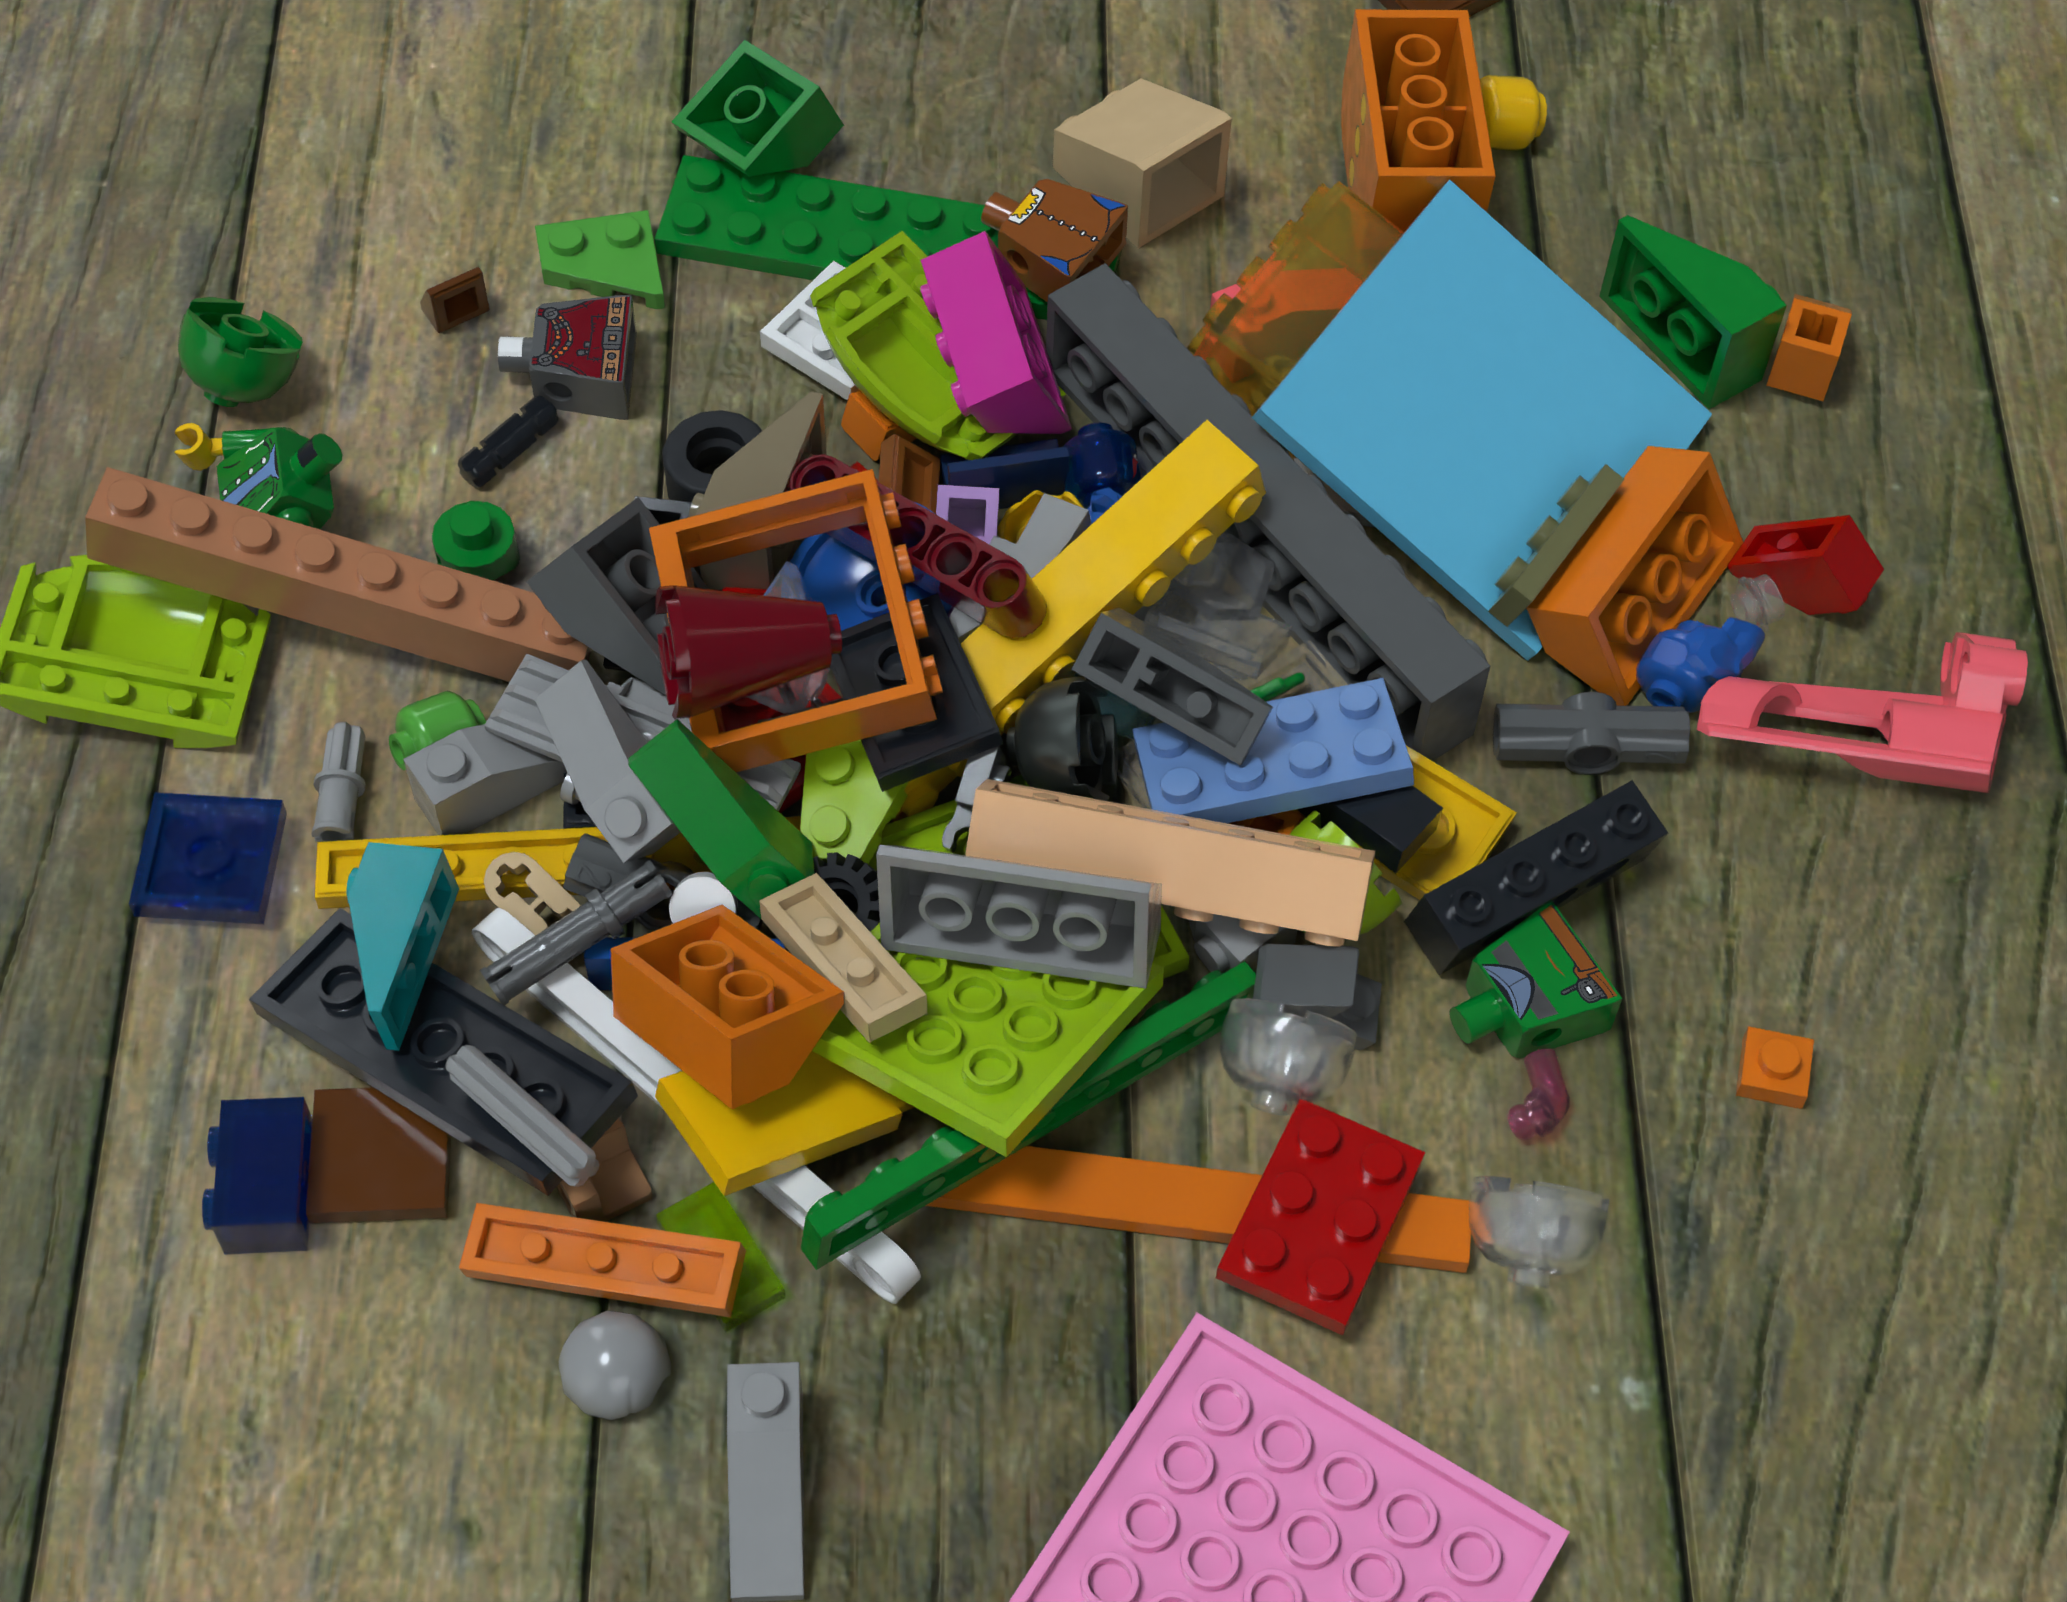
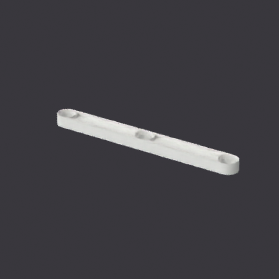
(590, 1015)

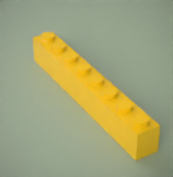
(1114, 564)

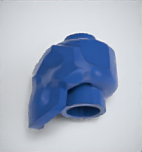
(1693, 657)

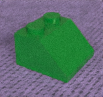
(759, 114)

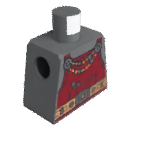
(578, 355)

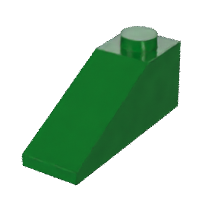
(722, 816)

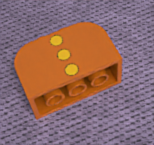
(1413, 111)

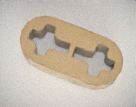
(541, 884)

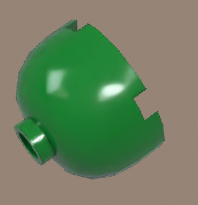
(234, 353)

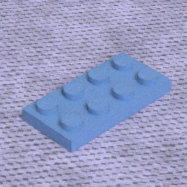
(1306, 755)

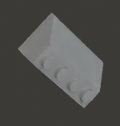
(1018, 915)

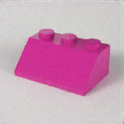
(992, 340)

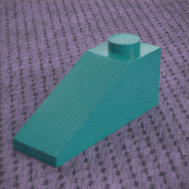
(398, 917)

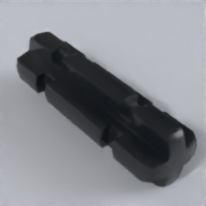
(508, 441)

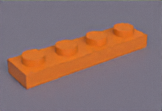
(603, 1259)

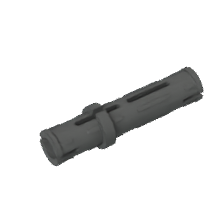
(577, 932)

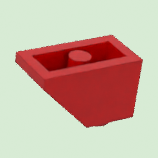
(1813, 562)

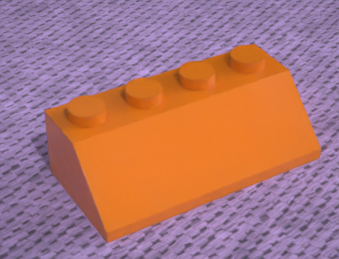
(1637, 569)

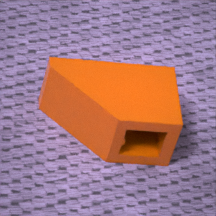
(1809, 347)

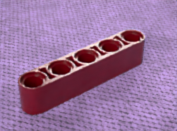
(939, 555)

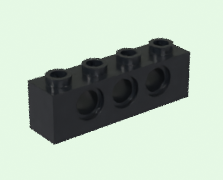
(1544, 868)

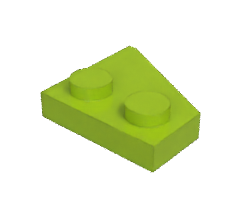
(845, 803)

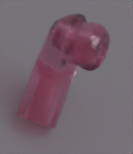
(1546, 1102)

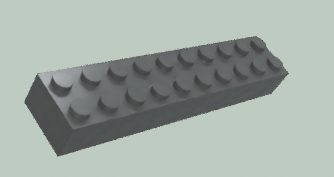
(1327, 573)

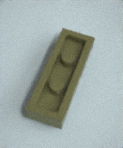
(1553, 543)

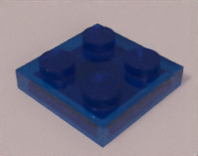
(208, 858)

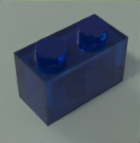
(259, 1176)

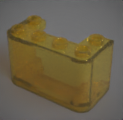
(1293, 294)

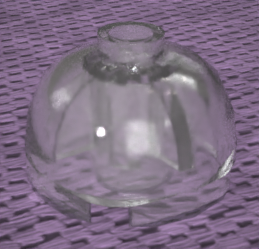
(1283, 1054)
(1536, 1227)

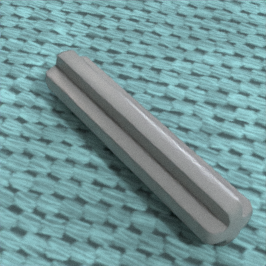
(522, 1116)

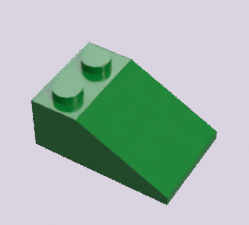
(1693, 309)

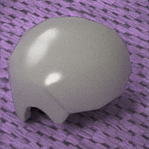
(613, 1365)

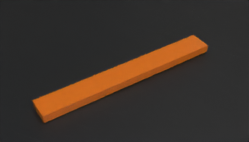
(1180, 1202)

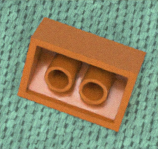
(722, 1003)

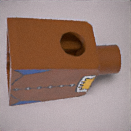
(1056, 233)

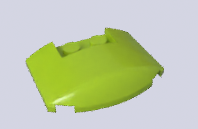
(890, 348)
(129, 653)

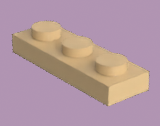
(840, 948)

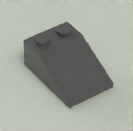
(608, 590)

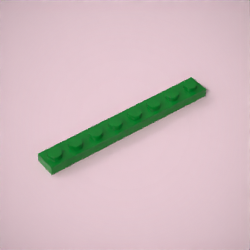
(952, 1158)

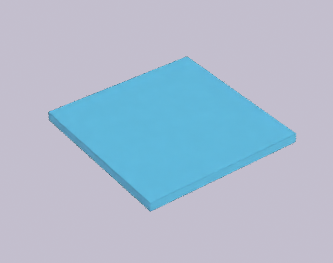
(1470, 401)

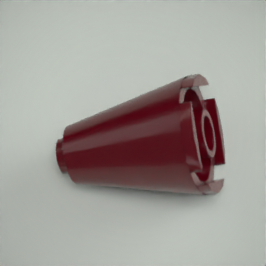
(738, 645)

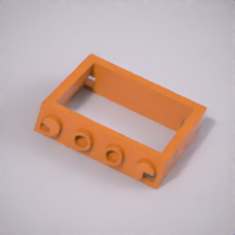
(785, 519)

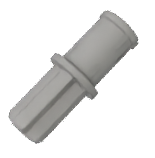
(339, 783)

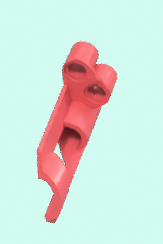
(1929, 737)

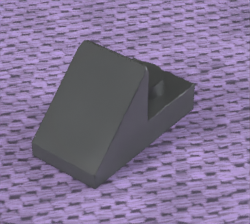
(1322, 982)

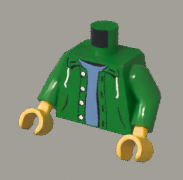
(268, 470)

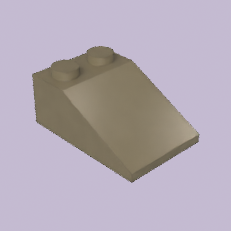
(758, 472)

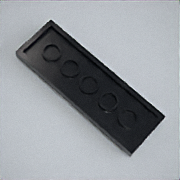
(324, 1005)

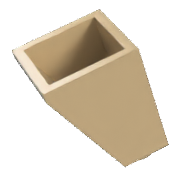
(1149, 152)

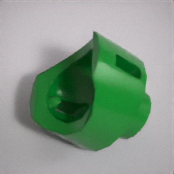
(476, 540)

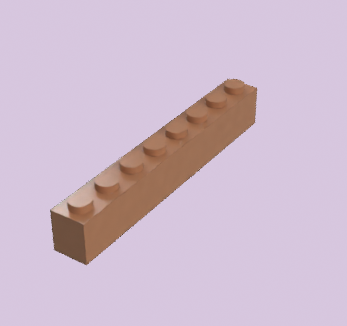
(321, 578)

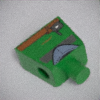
(1536, 989)

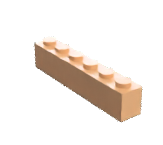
(1200, 862)

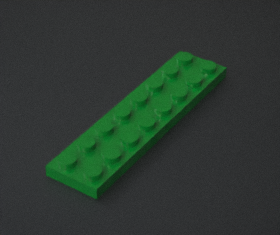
(804, 222)

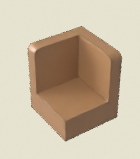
(615, 1186)

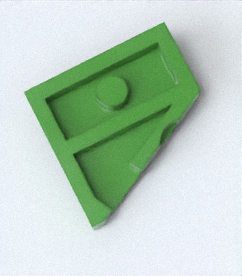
(602, 256)

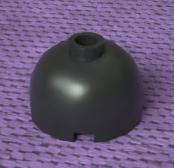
(1065, 739)

